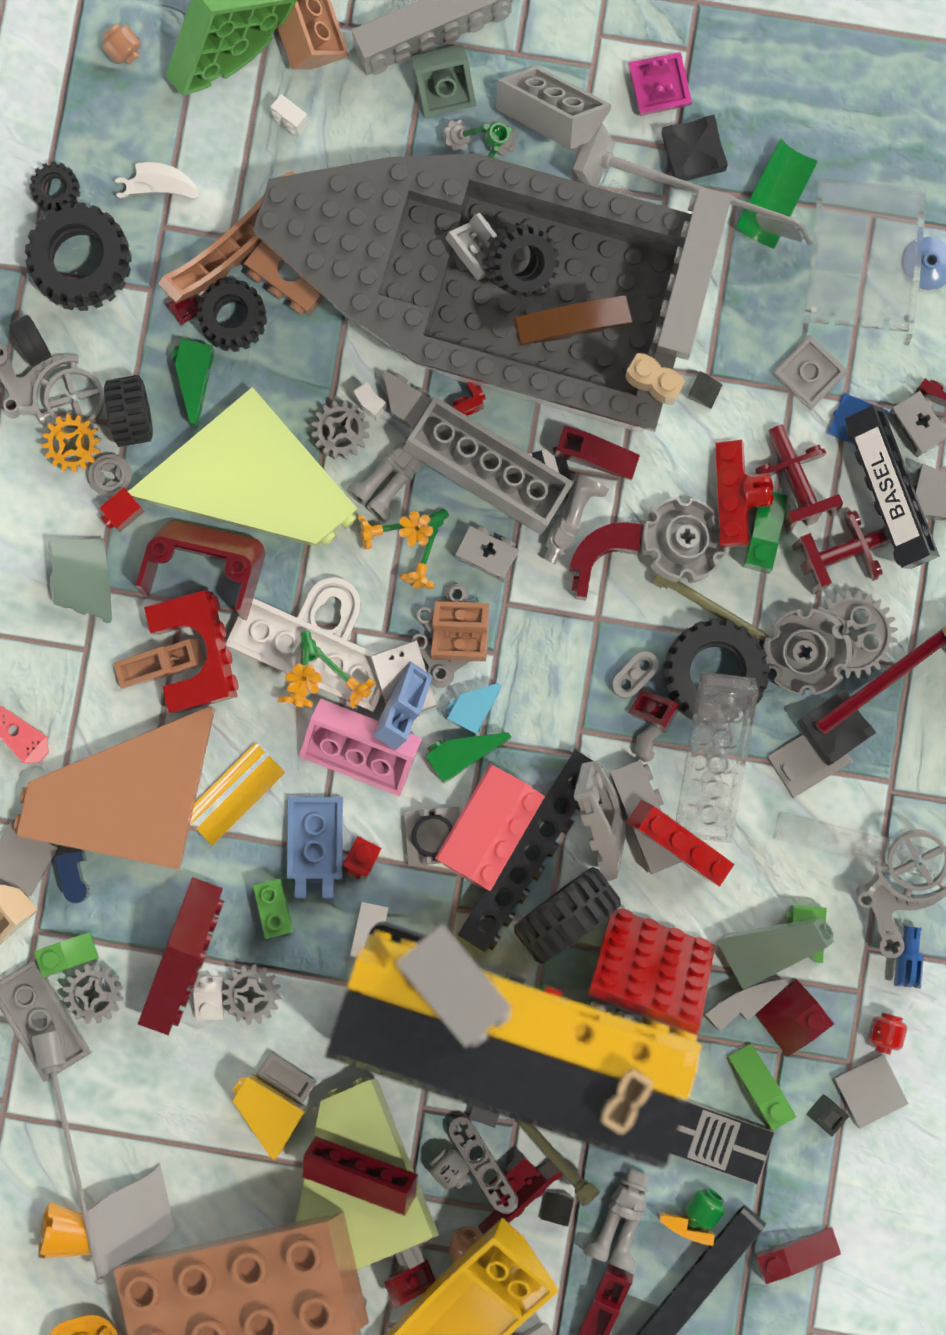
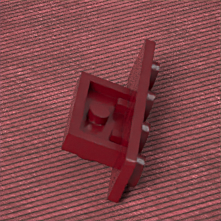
(527, 1183)

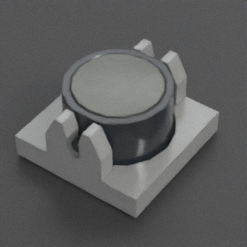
(427, 831)

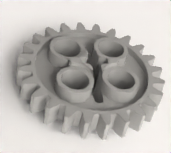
(863, 657)

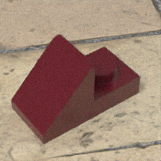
(654, 710)
(409, 1284)

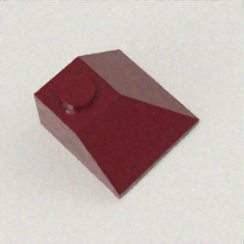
(794, 1018)

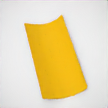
(241, 798)

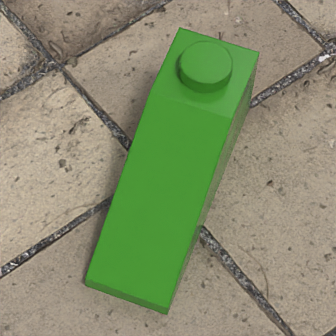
(762, 1087)

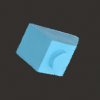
(472, 707)

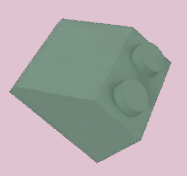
(443, 80)

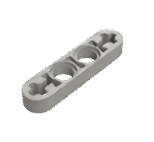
(481, 1166)

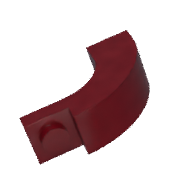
(610, 538)

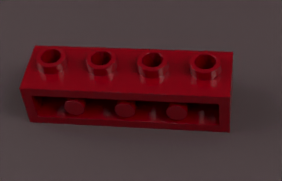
(360, 1175)

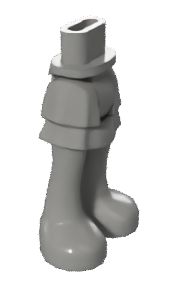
(402, 465)
(567, 525)
(628, 1203)

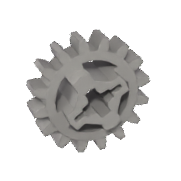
(350, 436)
(81, 991)
(250, 1007)

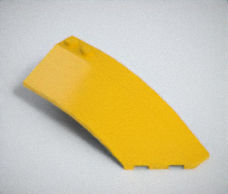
(483, 1291)

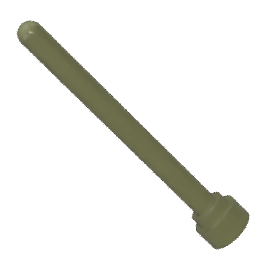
(709, 605)
(585, 1191)

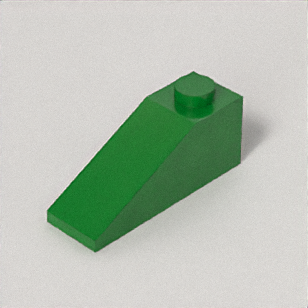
(193, 368)
(766, 535)
(458, 754)

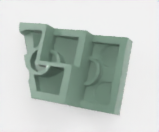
(81, 577)

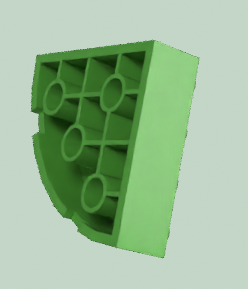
(222, 39)

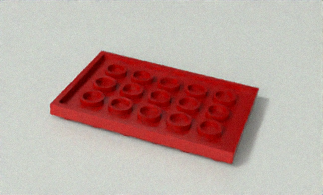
(653, 970)

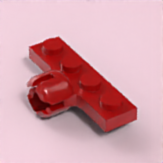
(738, 493)

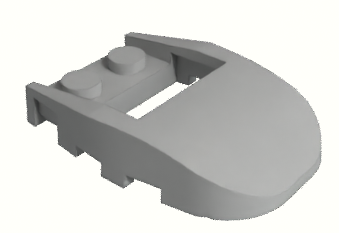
(607, 837)

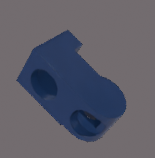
(71, 876)

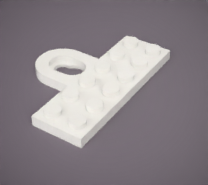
(275, 639)

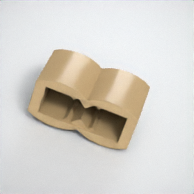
(648, 375)
(622, 1108)

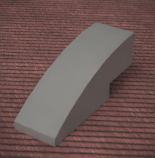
(744, 1002)

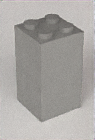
(455, 986)

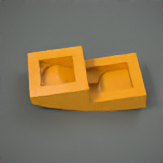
(679, 1225)

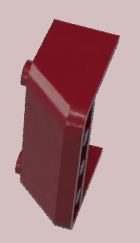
(242, 555)

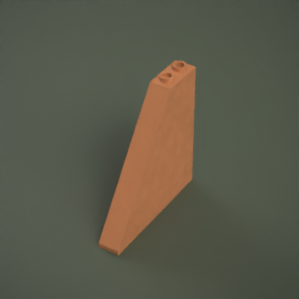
(124, 799)

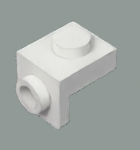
(208, 998)

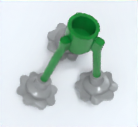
(497, 136)

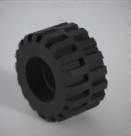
(537, 271)
(232, 293)
(128, 410)

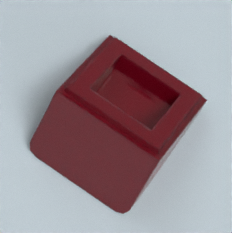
(183, 310)

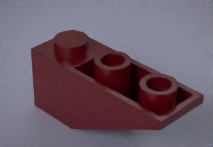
(596, 453)

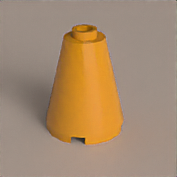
(62, 1233)

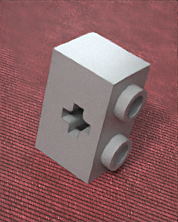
(923, 437)
(494, 565)

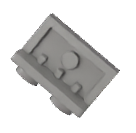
(469, 244)

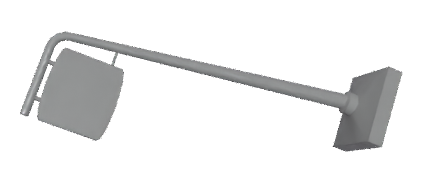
(598, 155)

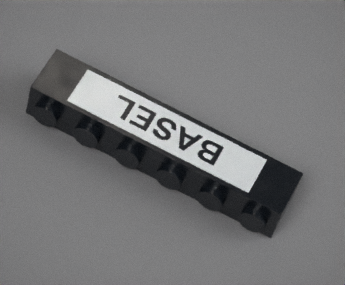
(891, 487)

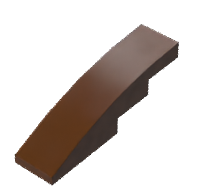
(572, 320)

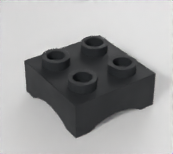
(694, 149)
(842, 737)

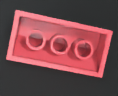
(489, 827)

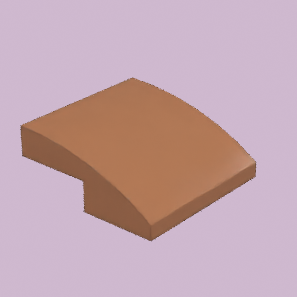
(460, 631)

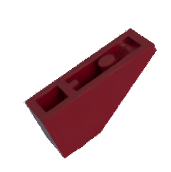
(797, 1255)

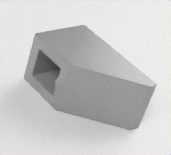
(405, 402)

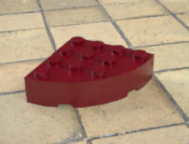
(182, 957)

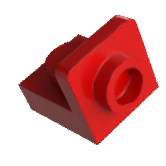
(473, 404)
(361, 858)

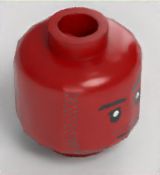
(887, 1033)

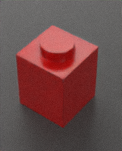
(120, 510)

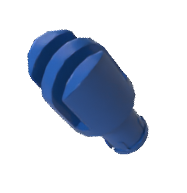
(910, 963)

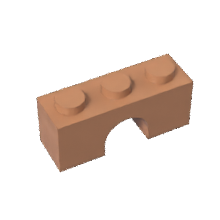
(265, 267)

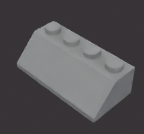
(551, 106)

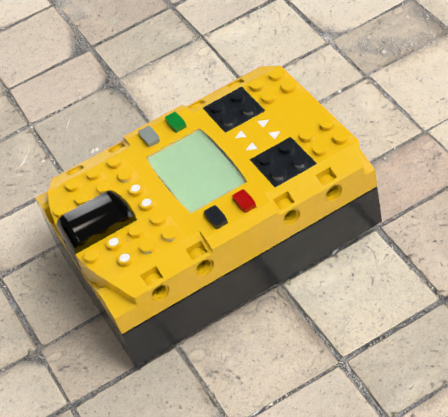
(541, 1067)

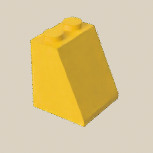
(267, 1113)

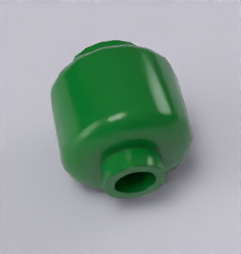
(704, 1209)

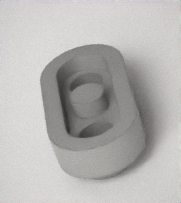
(635, 675)

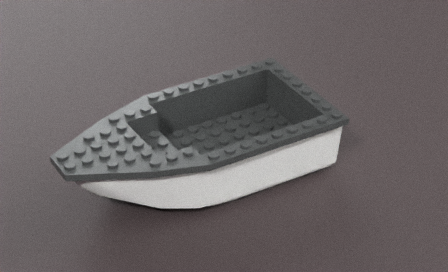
(381, 257)

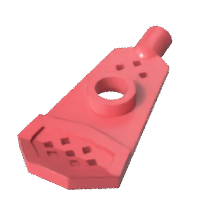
(23, 739)

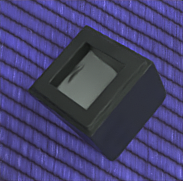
(705, 390)
(827, 1115)
(557, 1209)

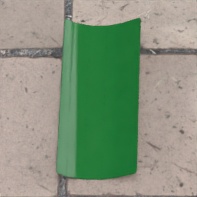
(777, 190)

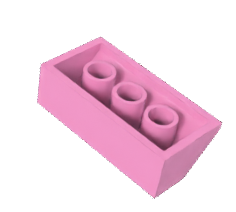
(347, 745)

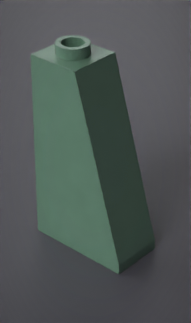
(770, 949)

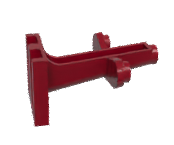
(809, 507)
(861, 545)

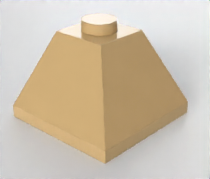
(14, 910)

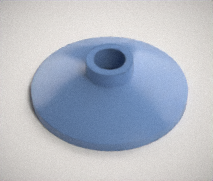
(934, 275)

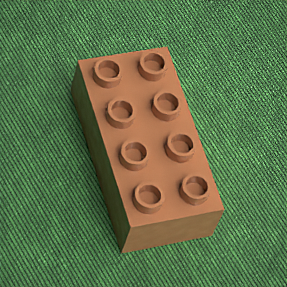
(253, 1283)

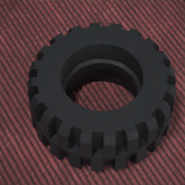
(71, 223)
(706, 635)
(567, 915)

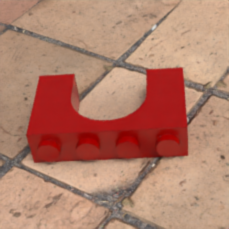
(215, 680)

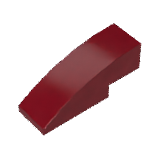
(606, 1302)

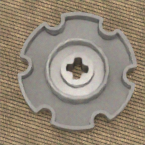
(670, 554)
(829, 651)

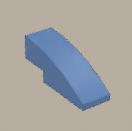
(403, 706)

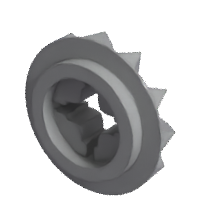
(108, 463)

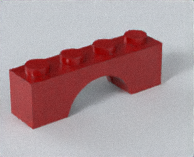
(680, 842)

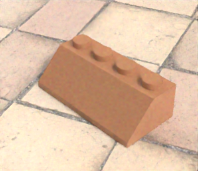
(312, 35)

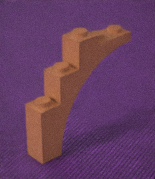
(216, 260)

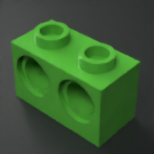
(273, 908)

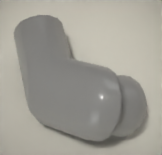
(644, 743)

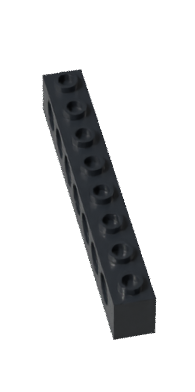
(472, 930)

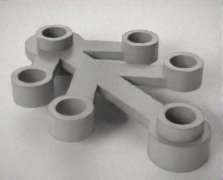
(434, 665)

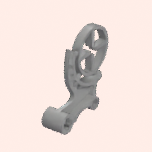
(24, 390)
(887, 899)

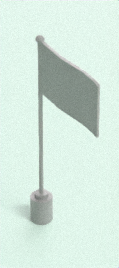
(125, 1219)

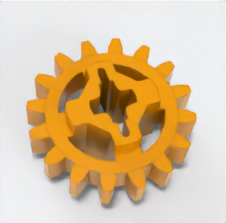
(61, 435)

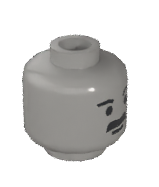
(449, 1169)

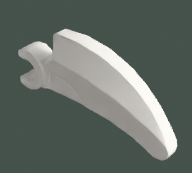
(157, 178)

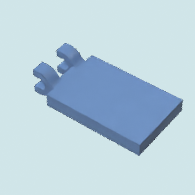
(315, 843)

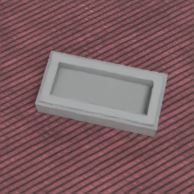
(286, 1078)

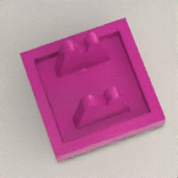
(660, 84)

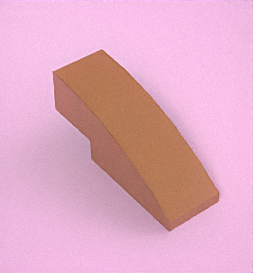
(159, 663)

